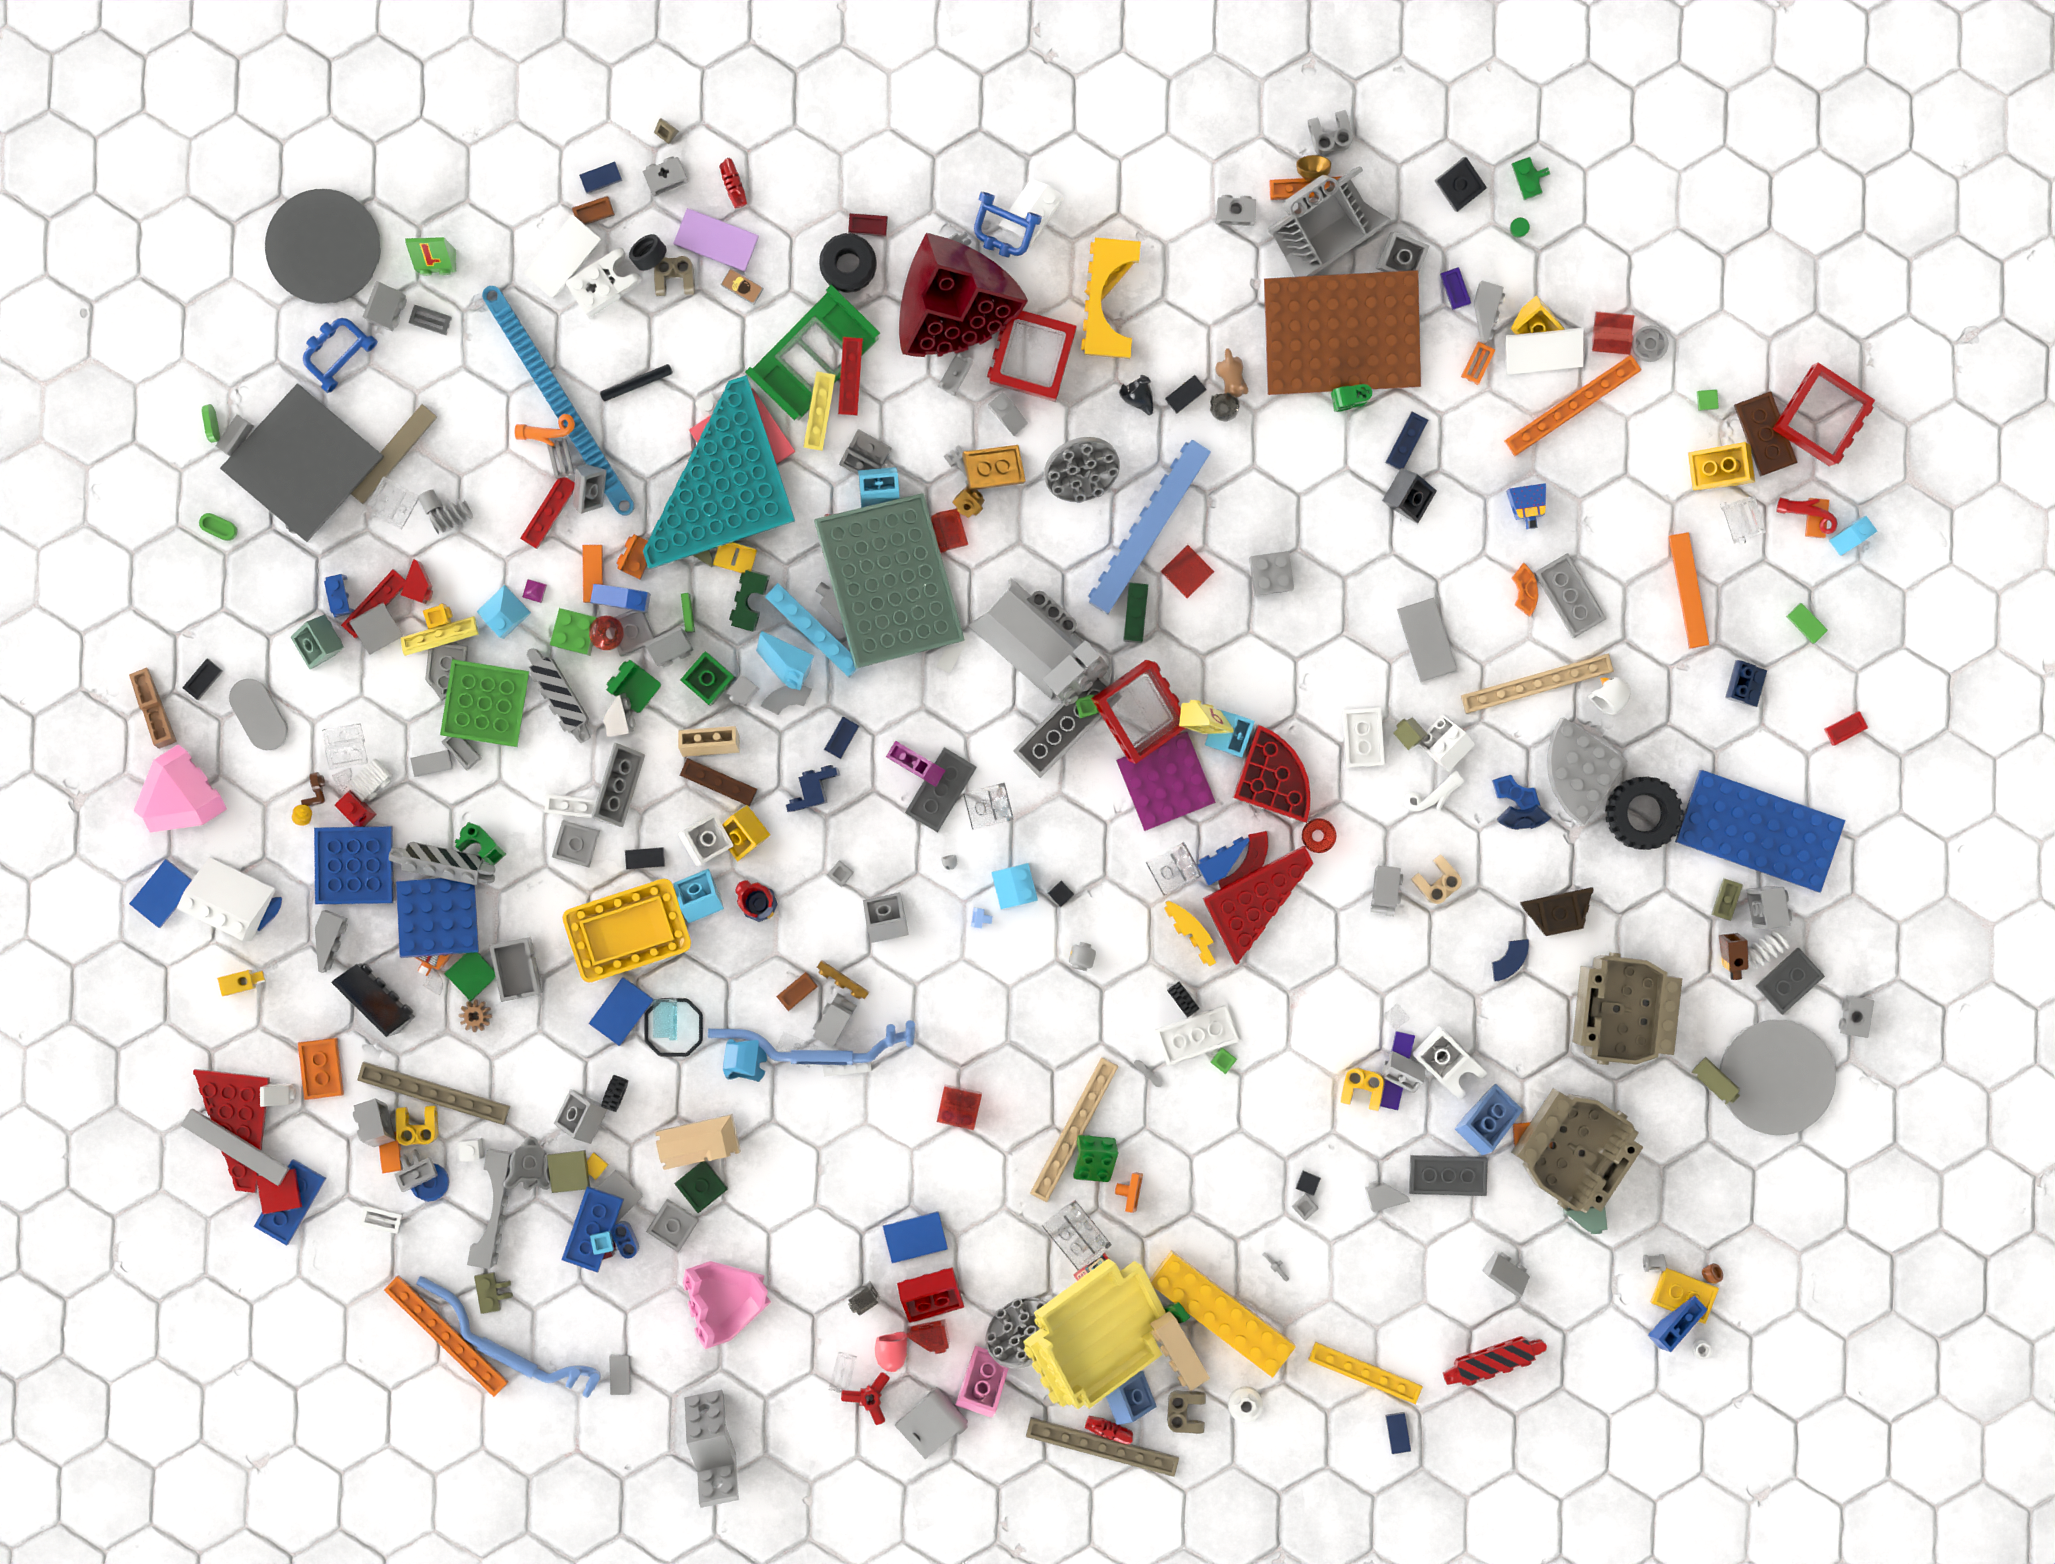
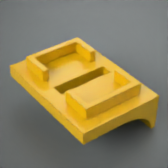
(744, 559)

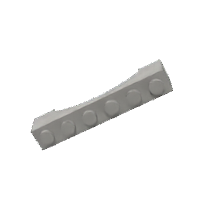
(484, 1252)

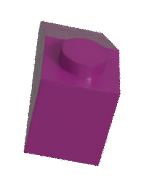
(915, 763)

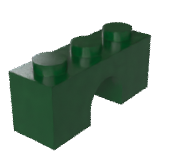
(1135, 612)
(743, 615)

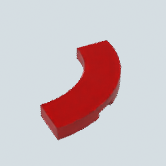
(1254, 858)

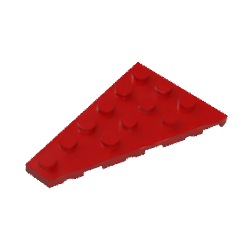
(1249, 903)
(235, 1105)

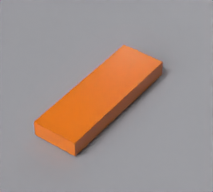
(592, 569)

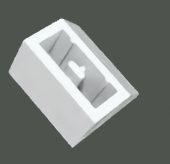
(1446, 743)

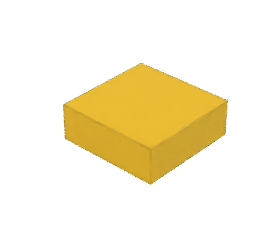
(596, 1165)

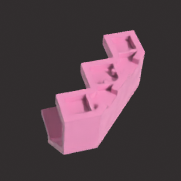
(177, 794)
(723, 1300)

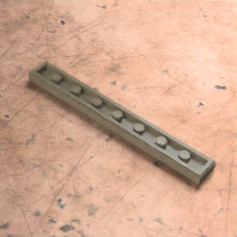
(433, 1093)
(1102, 1447)

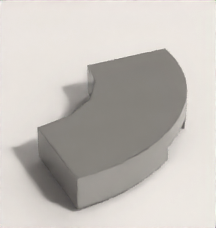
(784, 697)

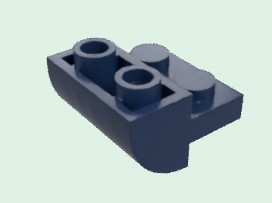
(1746, 683)

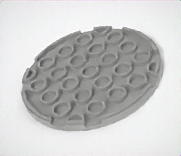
(1781, 1076)

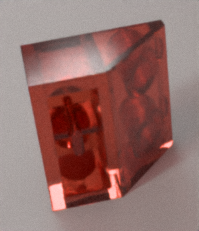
(959, 1107)

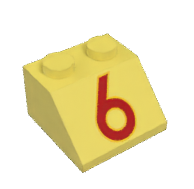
(1203, 718)

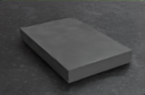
(1790, 981)

